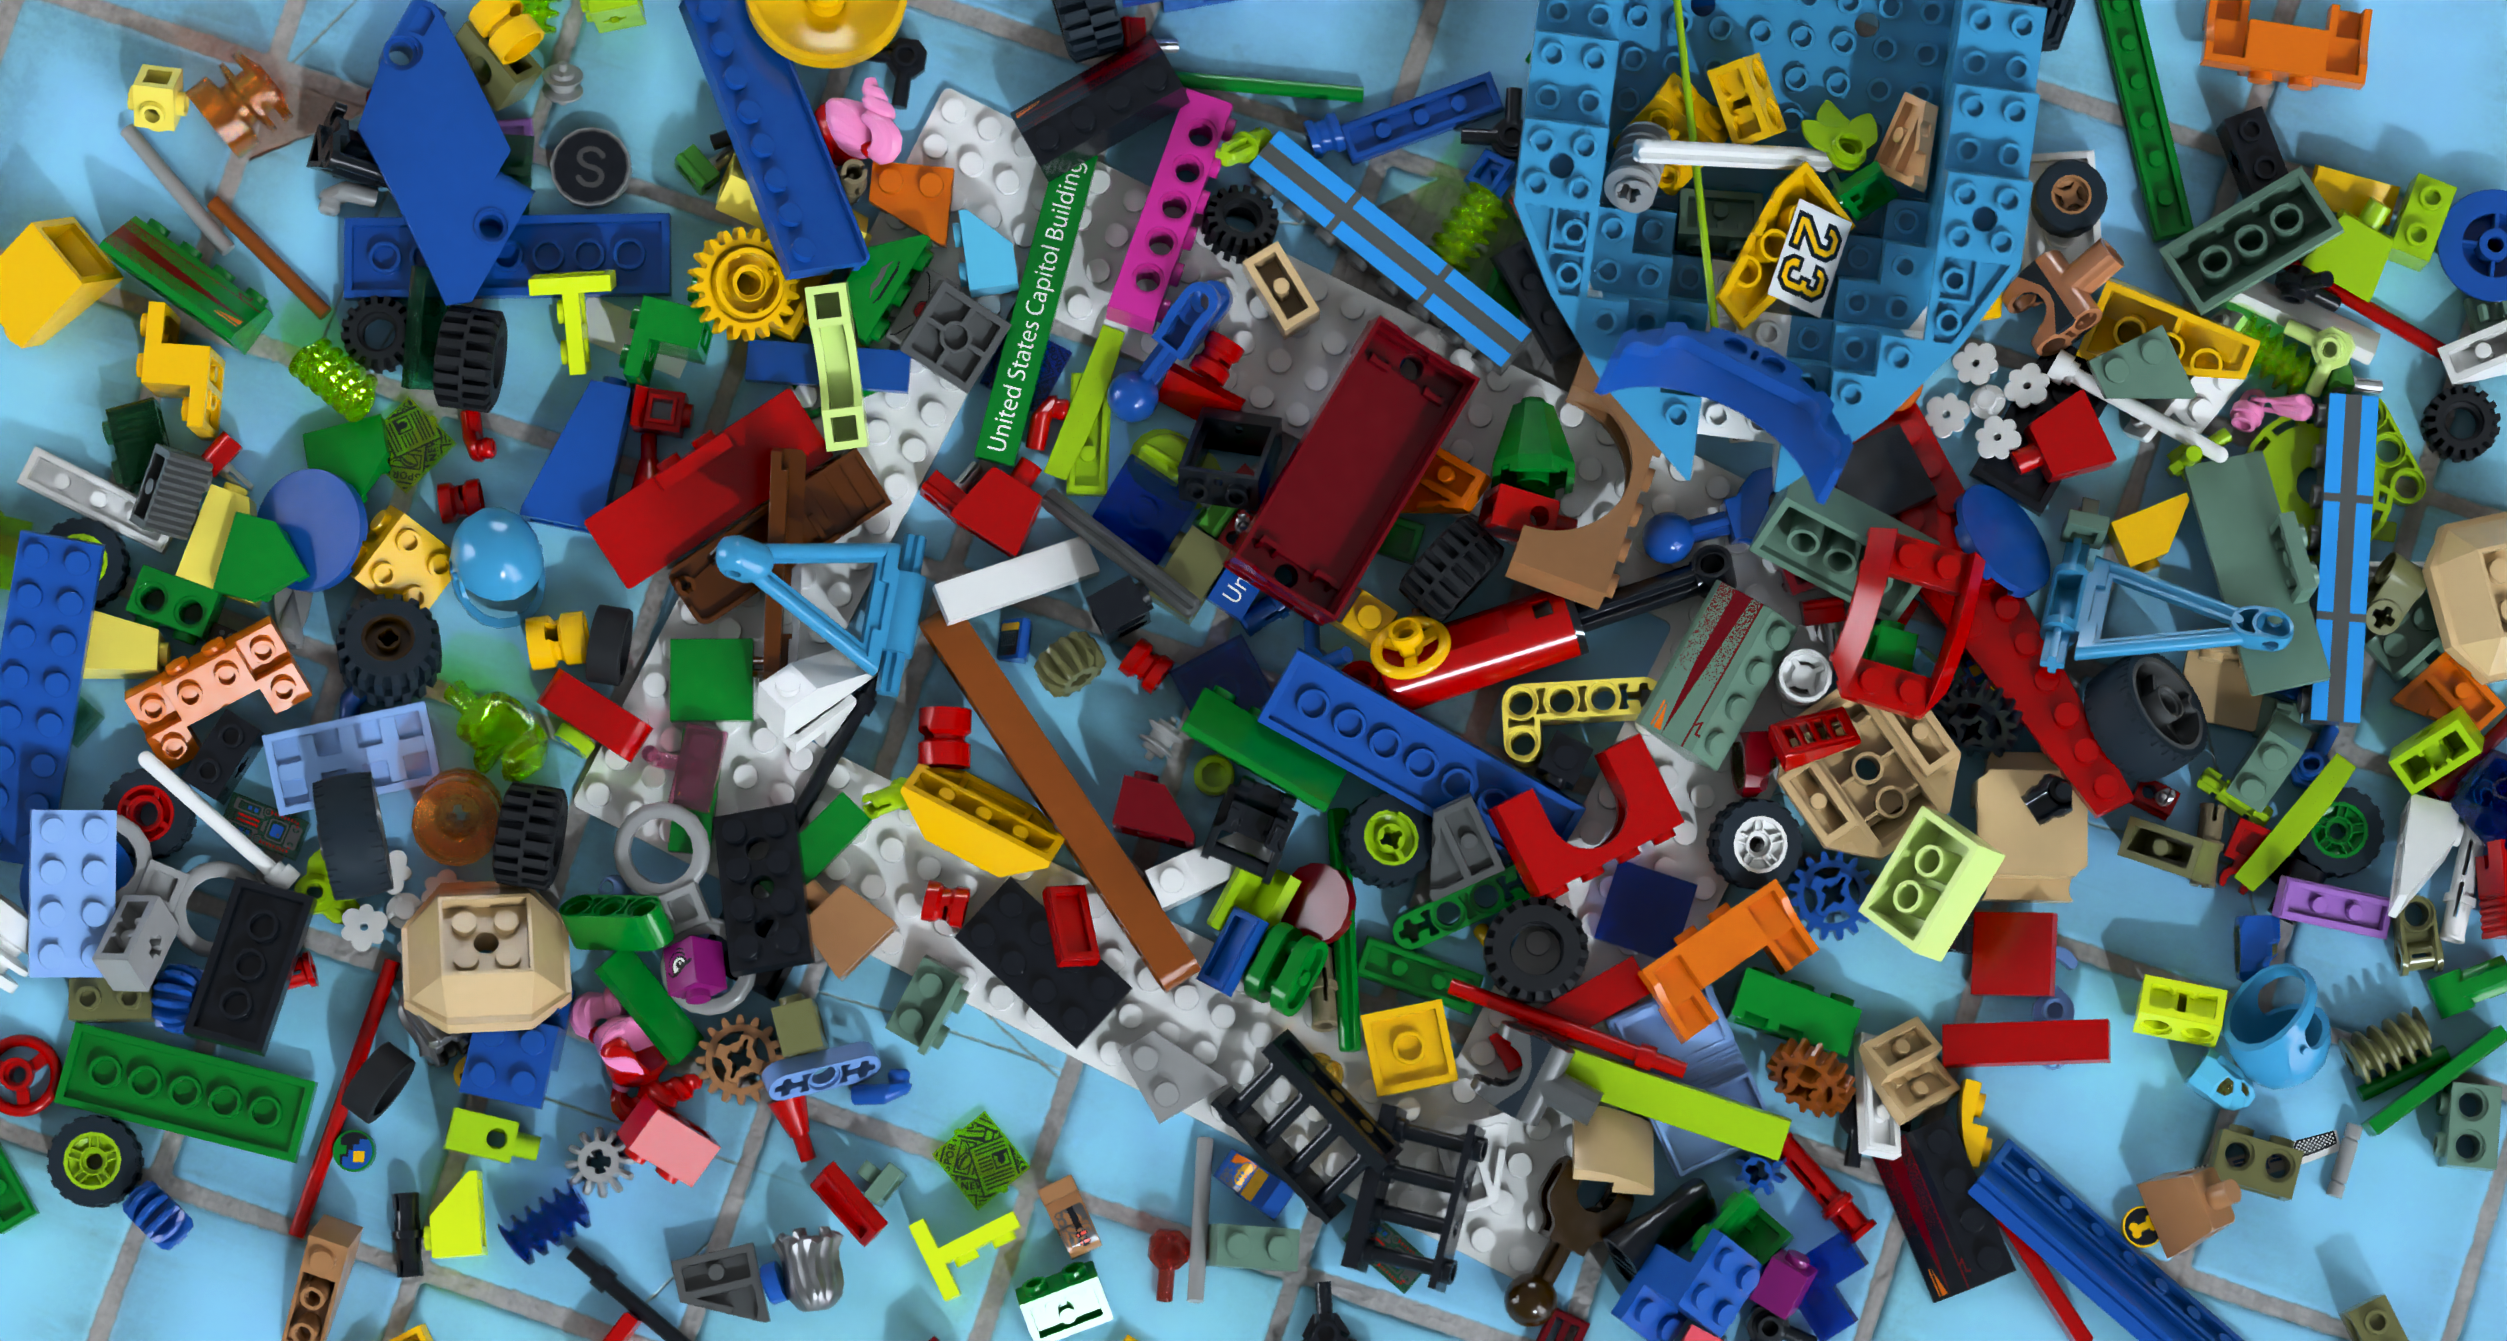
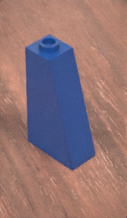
(585, 459)

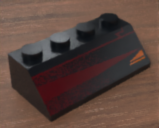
(1100, 107)
(1944, 1226)

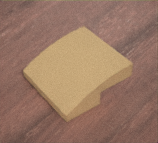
(1907, 1071)
(1614, 1150)

